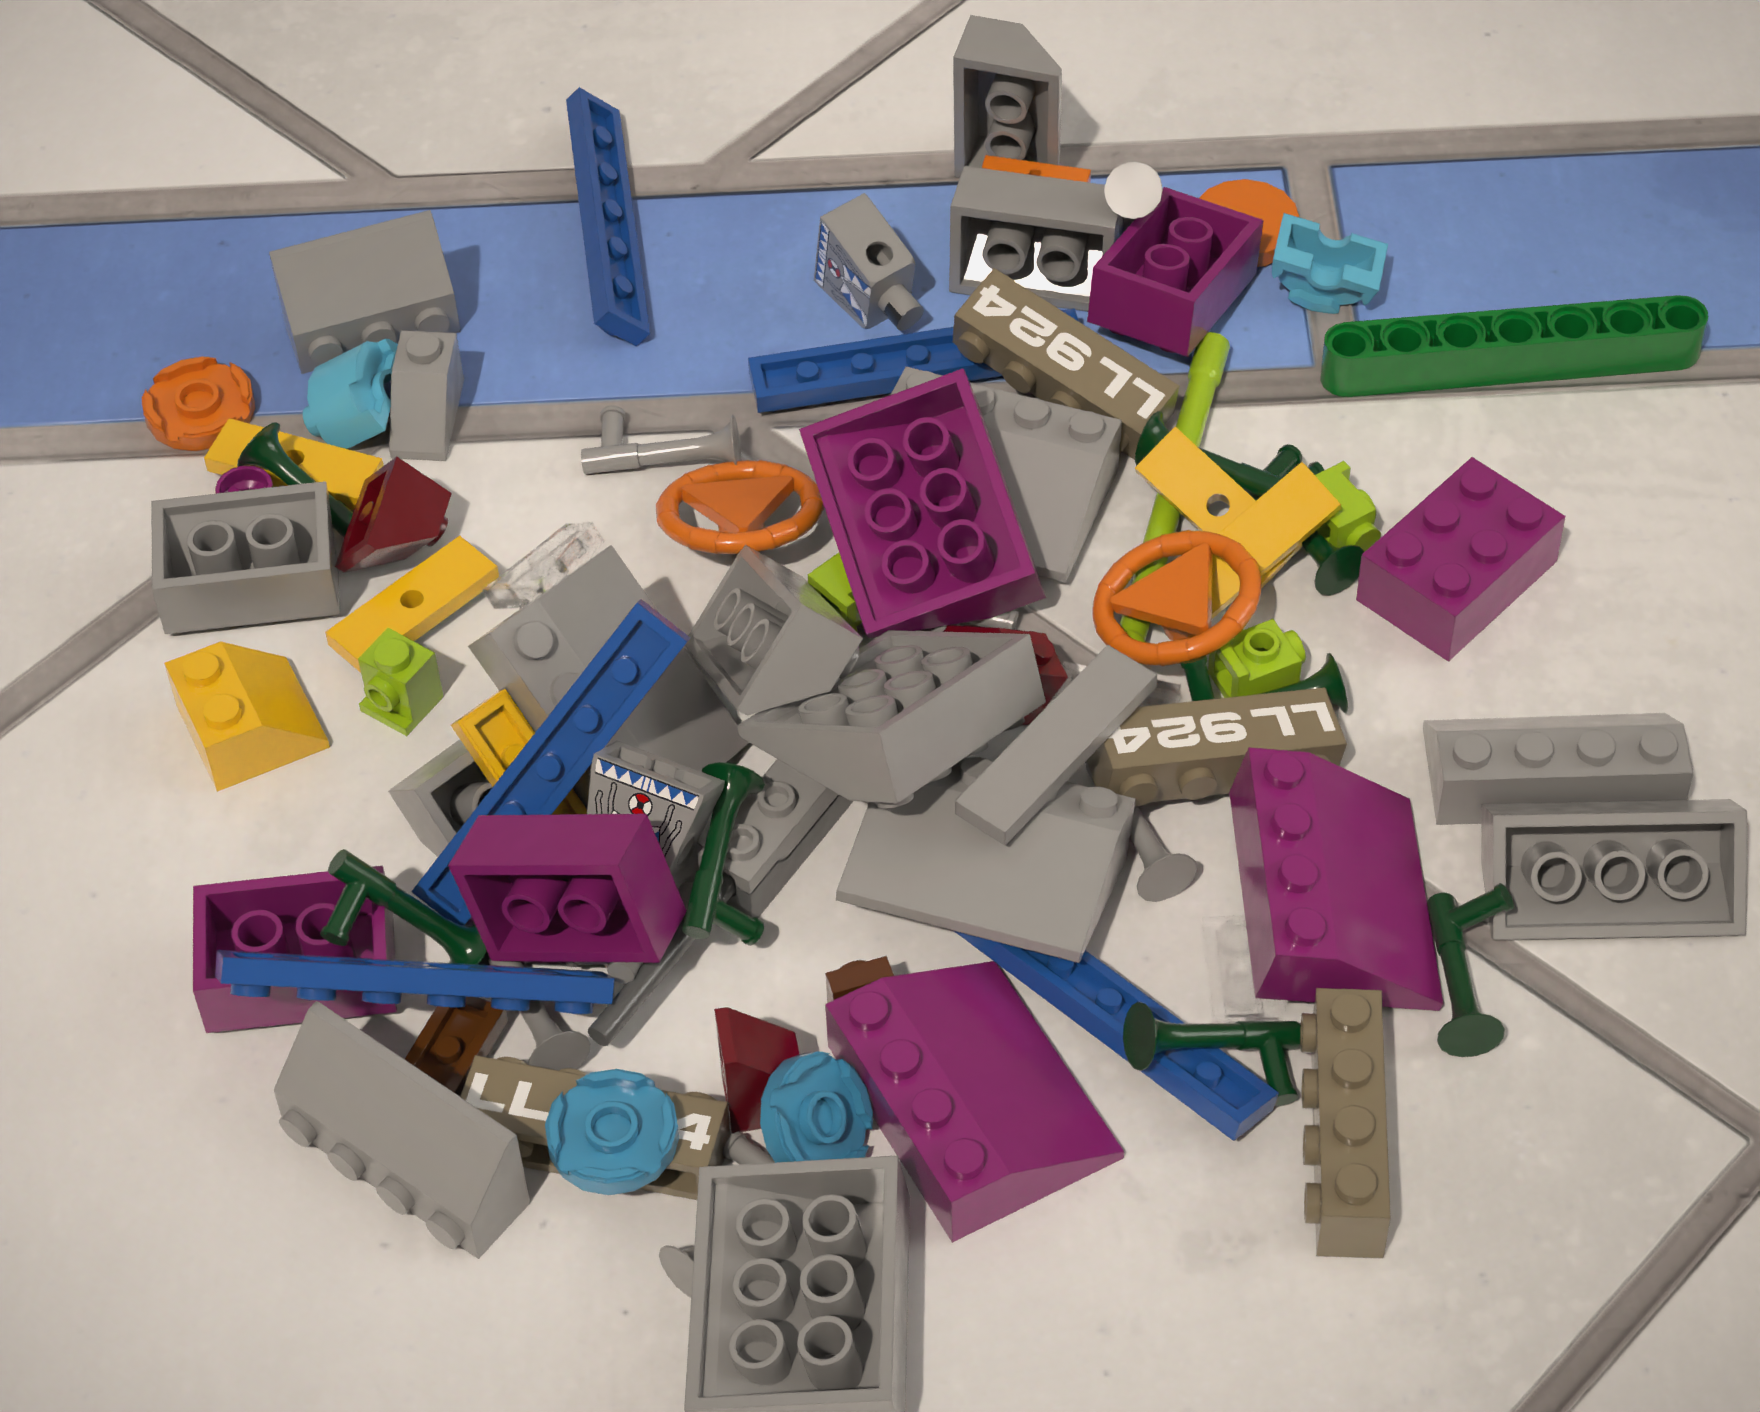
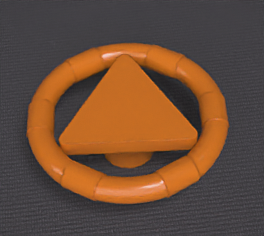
(739, 503)
(1176, 597)

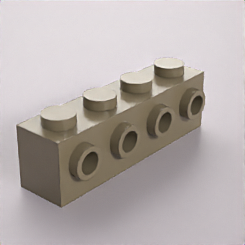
(1348, 1123)

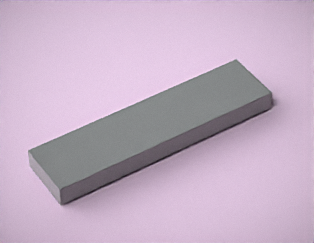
(1055, 744)

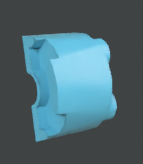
(1325, 270)
(349, 395)

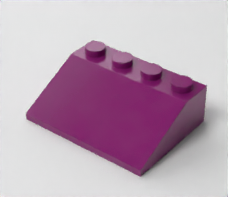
(921, 509)
(1330, 883)
(968, 1092)

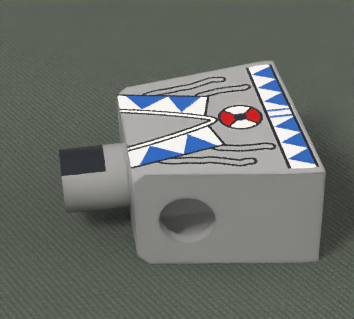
(866, 266)
(669, 793)

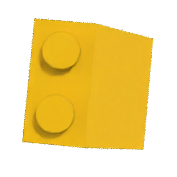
(243, 711)

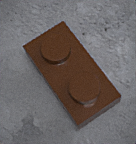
(454, 1038)

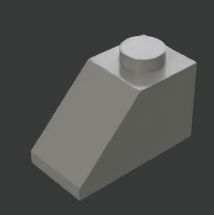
(424, 395)

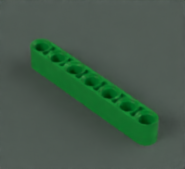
(1513, 346)

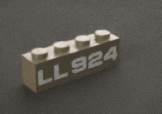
(1059, 357)
(1200, 744)
(523, 1094)

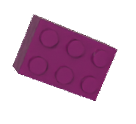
(1175, 272)
(1460, 558)
(568, 888)
(280, 918)

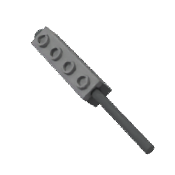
(766, 848)

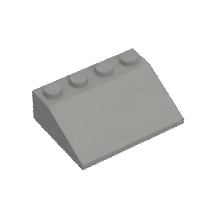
(1054, 466)
(560, 632)
(904, 713)
(1030, 894)
(800, 1287)

